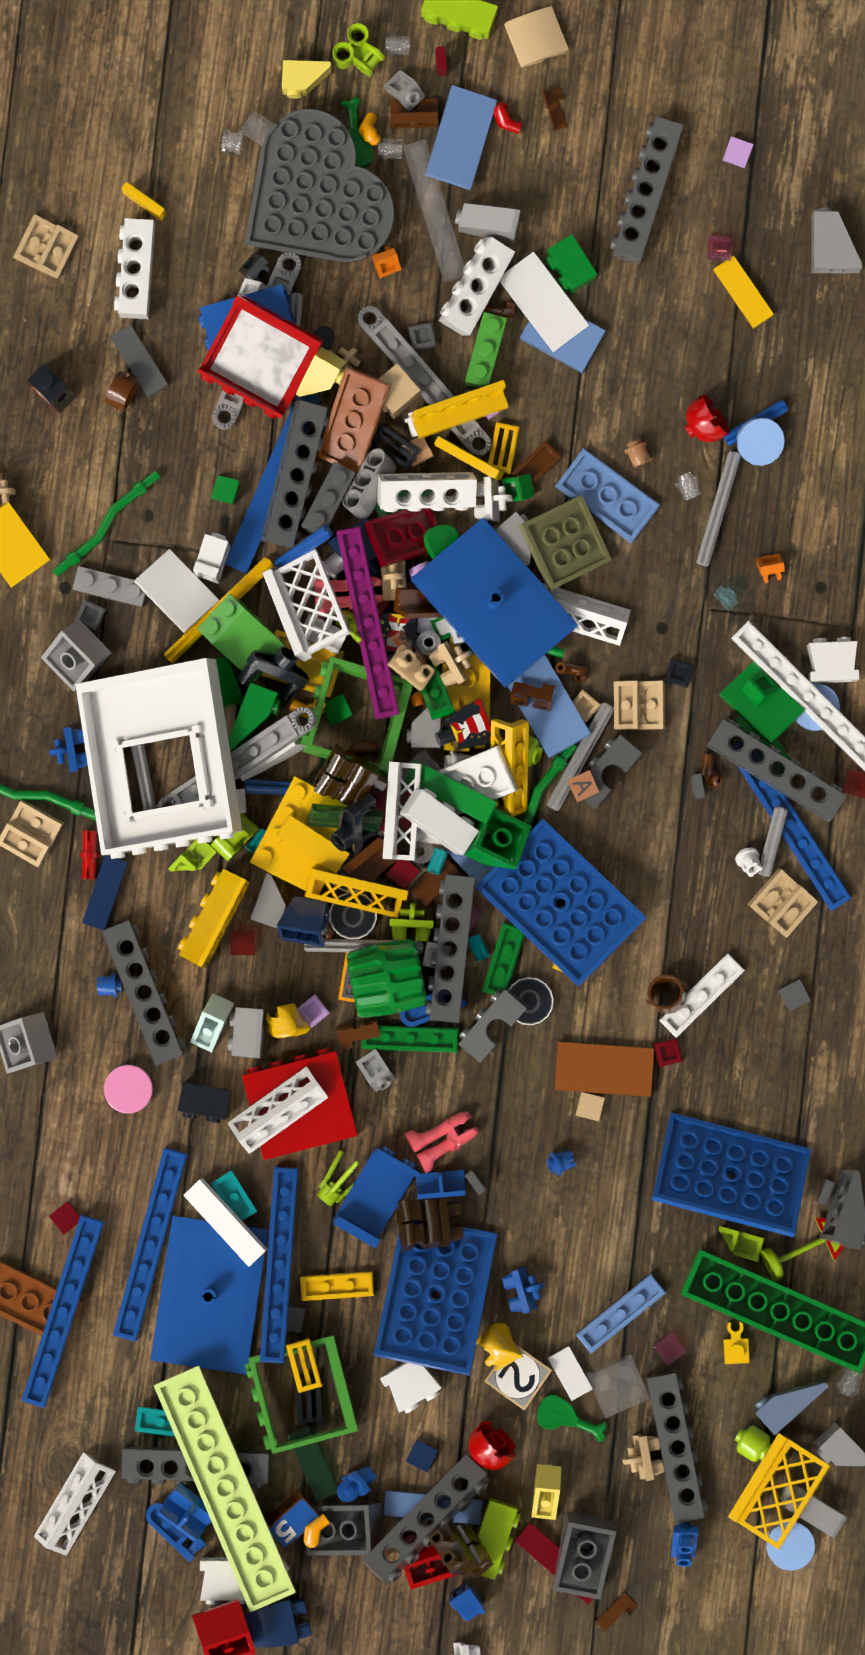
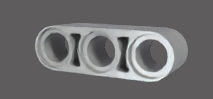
(362, 493)
(816, 1512)

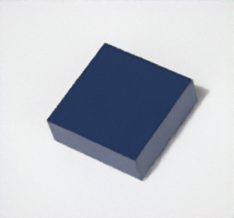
(421, 1455)

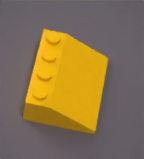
(281, 857)
(214, 918)

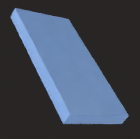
(460, 137)
(608, 495)
(562, 724)

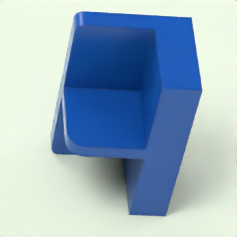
(441, 1184)
(185, 1512)
(467, 1601)

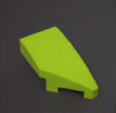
(194, 857)
(742, 1243)

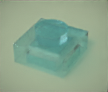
(726, 597)

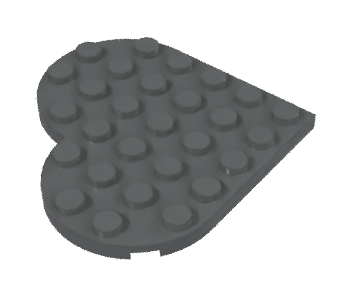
(314, 195)

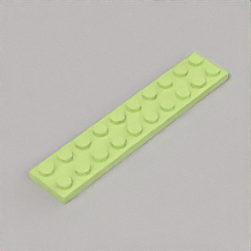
(224, 1488)

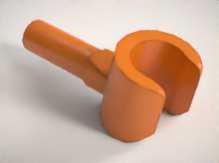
(417, 699)

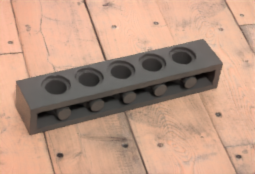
(669, 133)
(273, 531)
(762, 770)
(464, 888)
(114, 938)
(159, 1456)
(464, 1471)
(682, 1509)

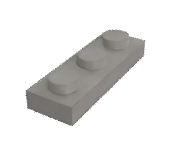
(108, 586)

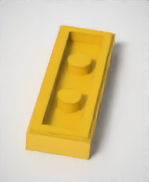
(743, 292)
(469, 458)
(312, 844)
(337, 1286)

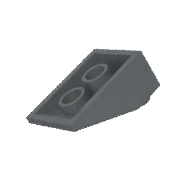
(846, 1212)
(351, 1531)
(584, 1555)

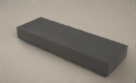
(139, 361)

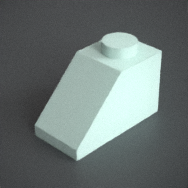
(212, 1022)

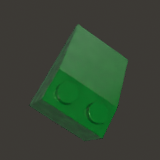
(254, 714)

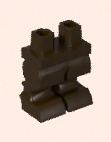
(355, 781)
(433, 1222)
(461, 1550)

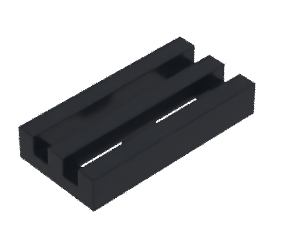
(412, 456)
(309, 1418)

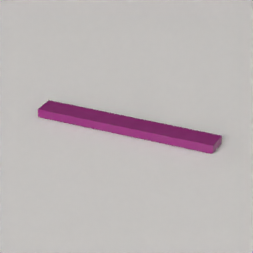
(367, 622)

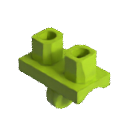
(400, 926)

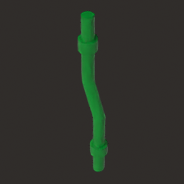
(138, 489)
(558, 764)
(77, 808)

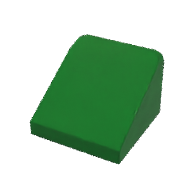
(519, 487)
(225, 490)
(760, 688)
(337, 710)

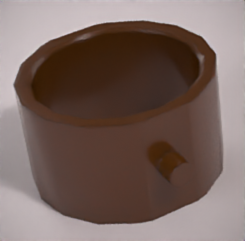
(121, 391)
(657, 982)

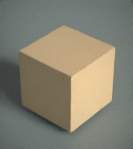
(402, 391)

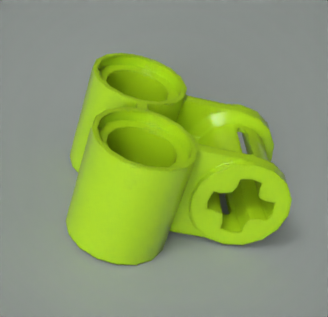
(361, 53)
(231, 847)

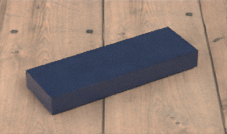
(105, 893)

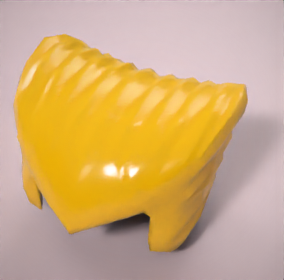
(287, 1022)
(499, 1343)

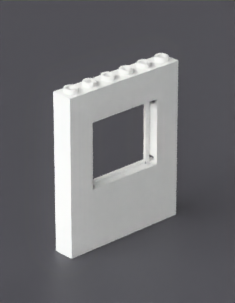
(150, 709)

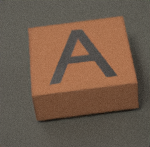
(583, 786)

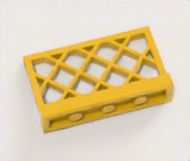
(760, 1481)

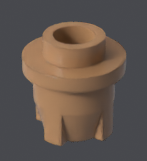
(638, 453)

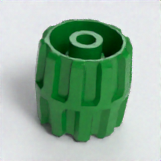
(386, 978)

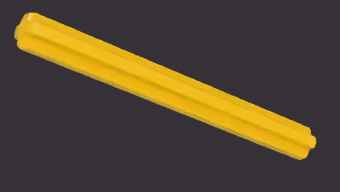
(238, 591)

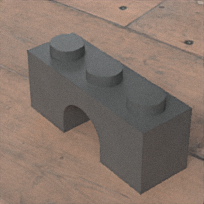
(328, 498)
(618, 754)
(478, 1040)

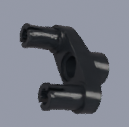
(280, 665)
(349, 832)

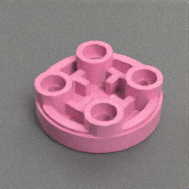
(128, 1089)

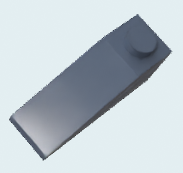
(783, 1406)

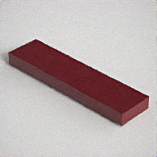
(541, 1549)

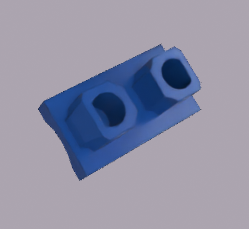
(72, 738)
(526, 1288)
(355, 1484)
(684, 1543)

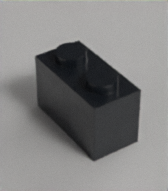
(204, 1101)

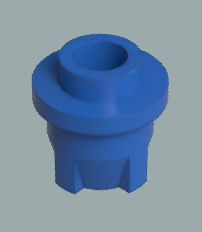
(109, 985)
(560, 1162)

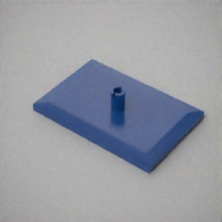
(504, 633)
(553, 873)
(731, 1174)
(189, 1325)
(444, 1329)

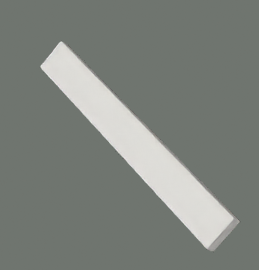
(802, 691)

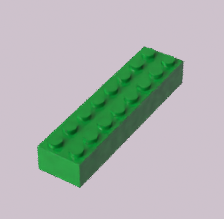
(776, 1309)

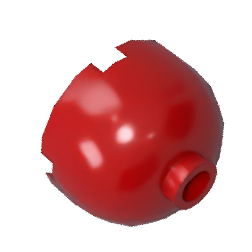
(705, 421)
(491, 1447)

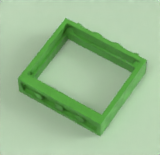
(392, 735)
(342, 1392)

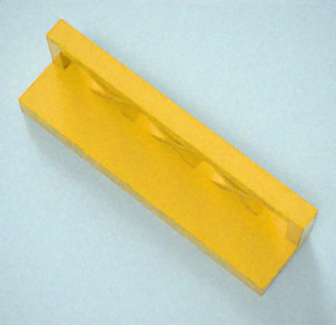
(459, 409)
(516, 754)
(362, 886)

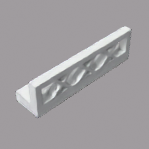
(593, 610)
(392, 811)
(279, 1113)
(70, 1503)

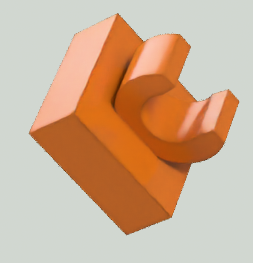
(386, 262)
(770, 565)

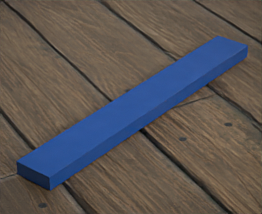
(252, 527)
(799, 840)
(150, 1244)
(279, 1265)
(63, 1311)

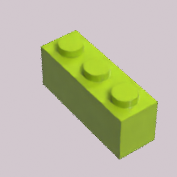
(465, 15)
(495, 1532)

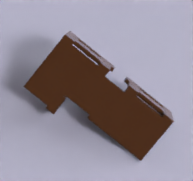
(555, 112)
(400, 639)
(544, 693)
(365, 1032)
(621, 1604)

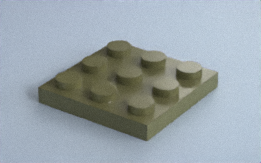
(565, 542)

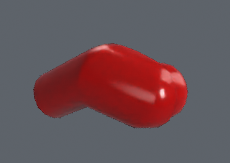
(503, 119)

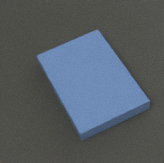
(573, 353)

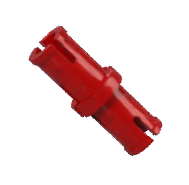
(89, 854)

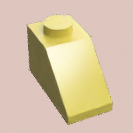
(303, 76)
(322, 373)
(546, 1491)

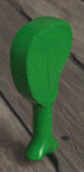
(364, 152)
(439, 538)
(556, 1412)

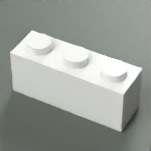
(439, 821)

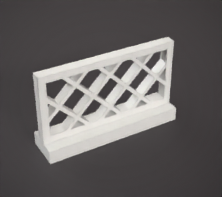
(291, 617)

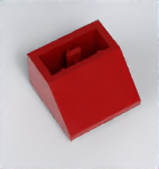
(426, 1568)
(224, 1630)

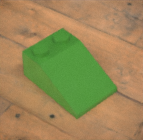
(238, 632)

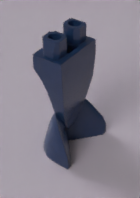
(277, 1625)

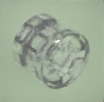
(232, 141)

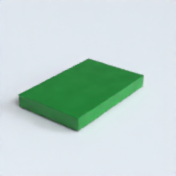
(771, 716)

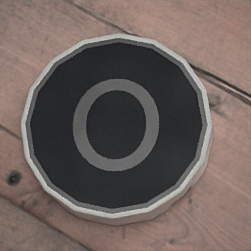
(352, 922)
(538, 998)

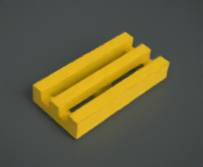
(144, 201)
(507, 427)
(309, 1386)

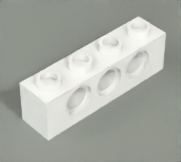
(499, 258)
(137, 306)
(391, 484)

